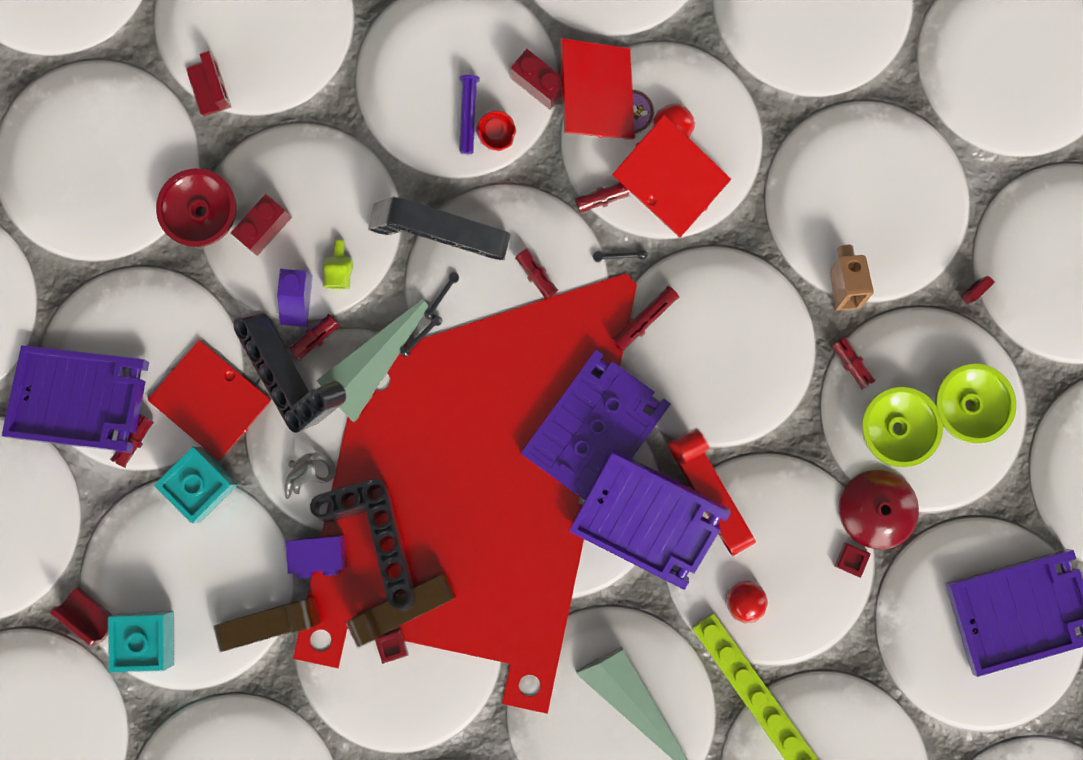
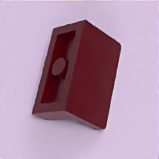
(208, 85)
(83, 617)

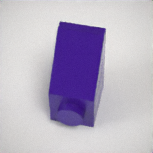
(294, 297)

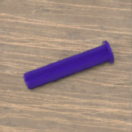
(468, 105)

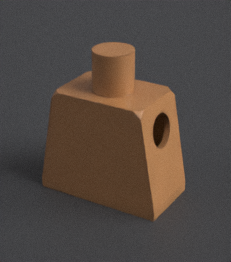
(850, 280)

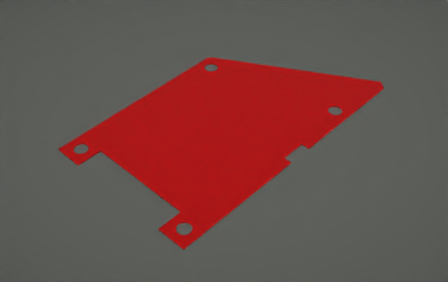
(463, 492)

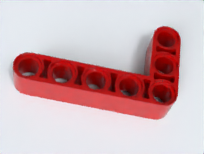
(691, 458)

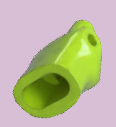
(337, 268)

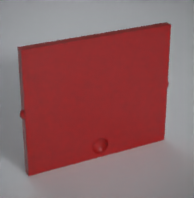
(597, 90)
(671, 176)
(209, 400)

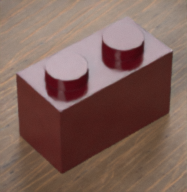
(537, 79)
(261, 224)

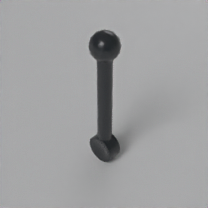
(598, 256)
(453, 278)
(436, 320)

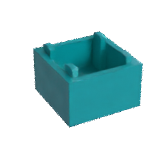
(196, 485)
(141, 641)

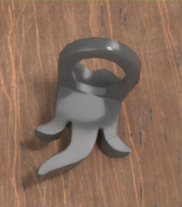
(305, 470)

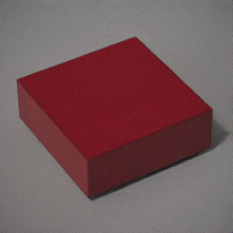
(977, 289)
(852, 560)
(391, 646)

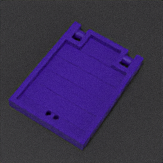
(75, 398)
(592, 422)
(648, 519)
(1019, 612)

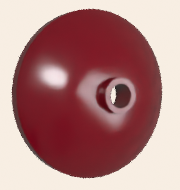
(183, 198)
(862, 504)

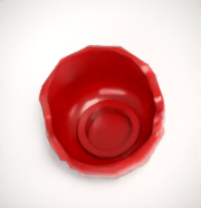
(679, 116)
(496, 130)
(747, 602)

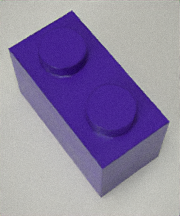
(316, 555)

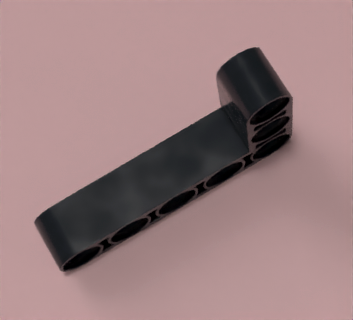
(403, 215)
(280, 377)
(379, 533)

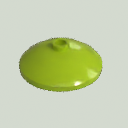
(991, 401)
(918, 422)

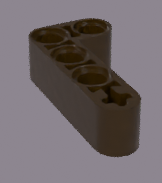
(383, 618)
(267, 624)

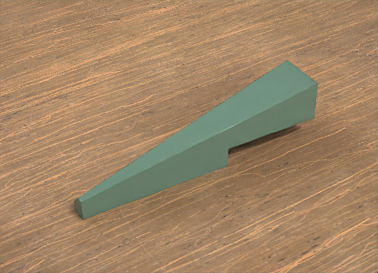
(369, 363)
(621, 687)

